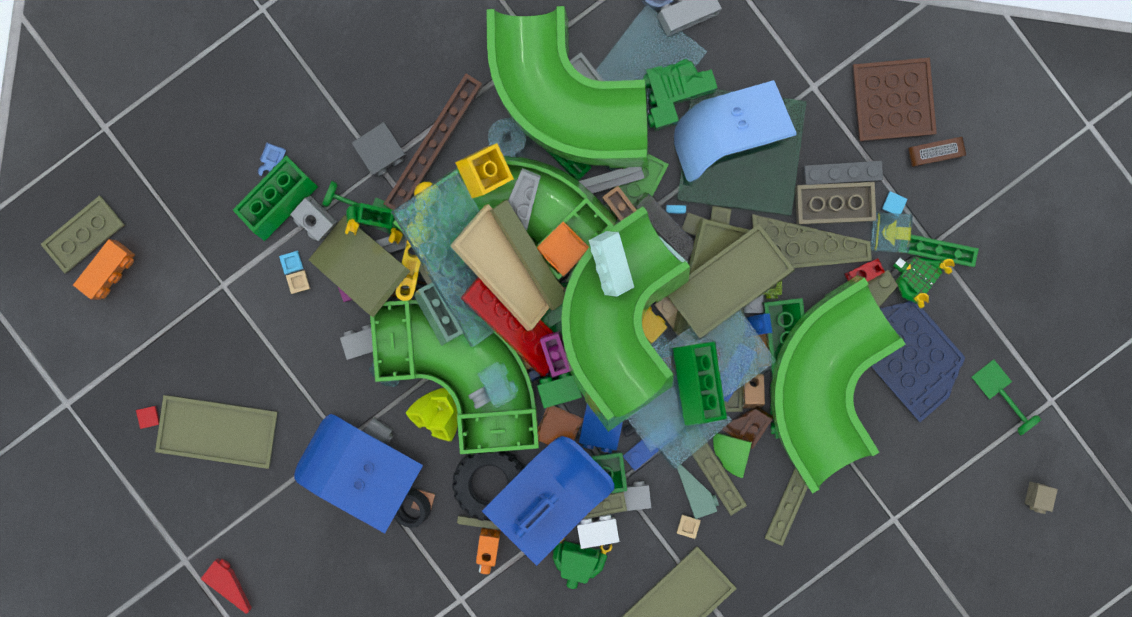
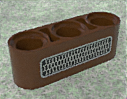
(937, 151)

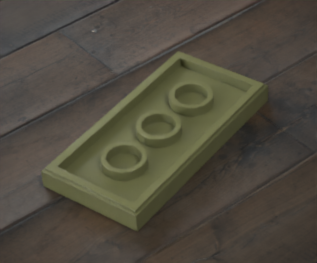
(82, 234)

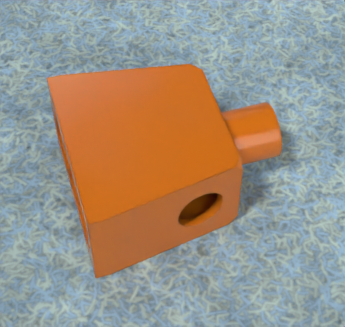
(487, 544)

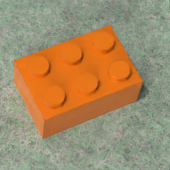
(104, 270)

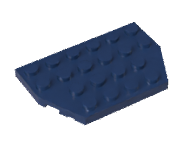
(924, 367)

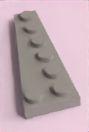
(523, 195)

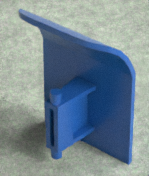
(356, 472)
(549, 498)

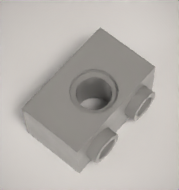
(324, 220)

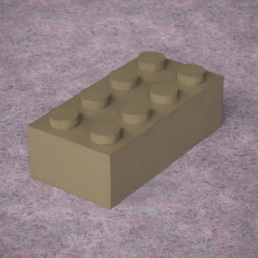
(835, 203)

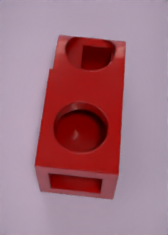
(868, 271)

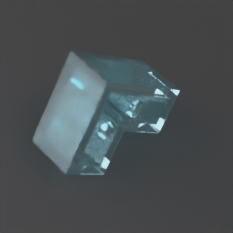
(497, 384)

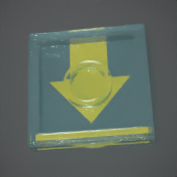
(891, 232)

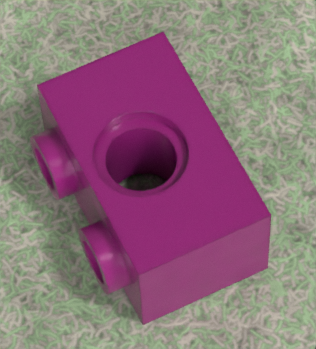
(555, 353)

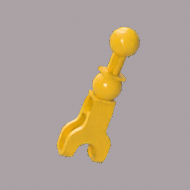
(410, 262)

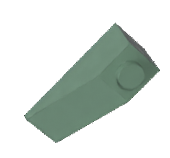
(699, 497)

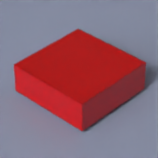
(148, 417)

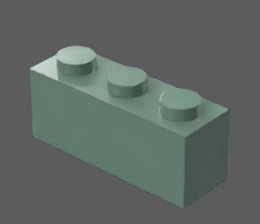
(437, 313)

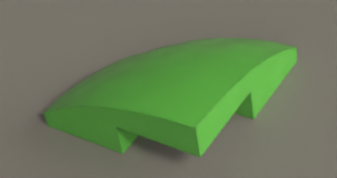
(732, 453)

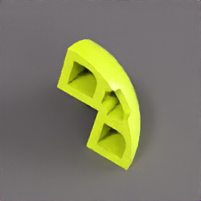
(436, 413)

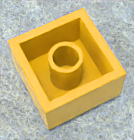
(484, 170)

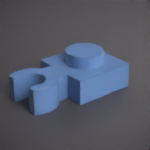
(271, 157)

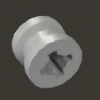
(479, 397)

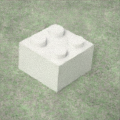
(598, 531)

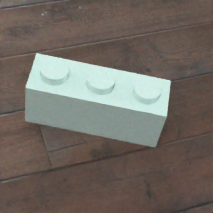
(611, 263)

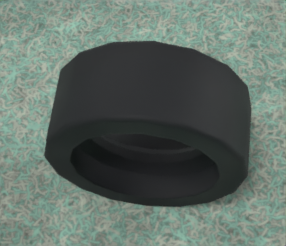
(424, 506)

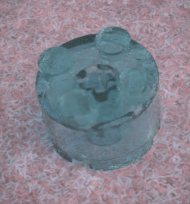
(504, 128)

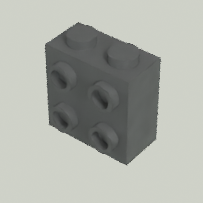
(379, 150)

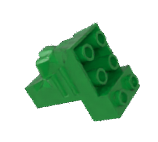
(674, 86)

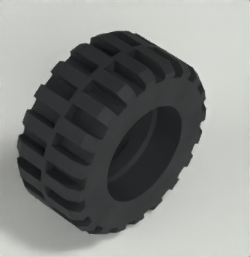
(468, 466)

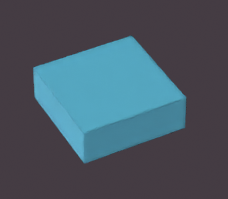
(894, 203)
(675, 209)
(291, 262)

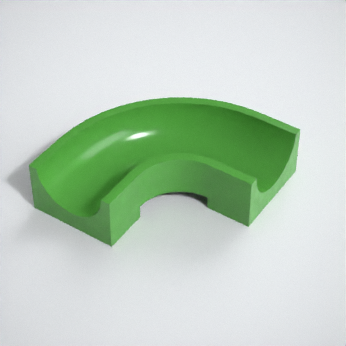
(557, 104)
(556, 200)
(605, 333)
(410, 350)
(818, 379)

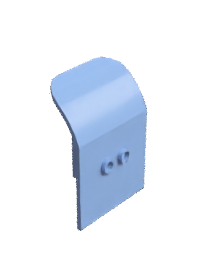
(730, 126)

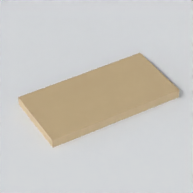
(498, 266)

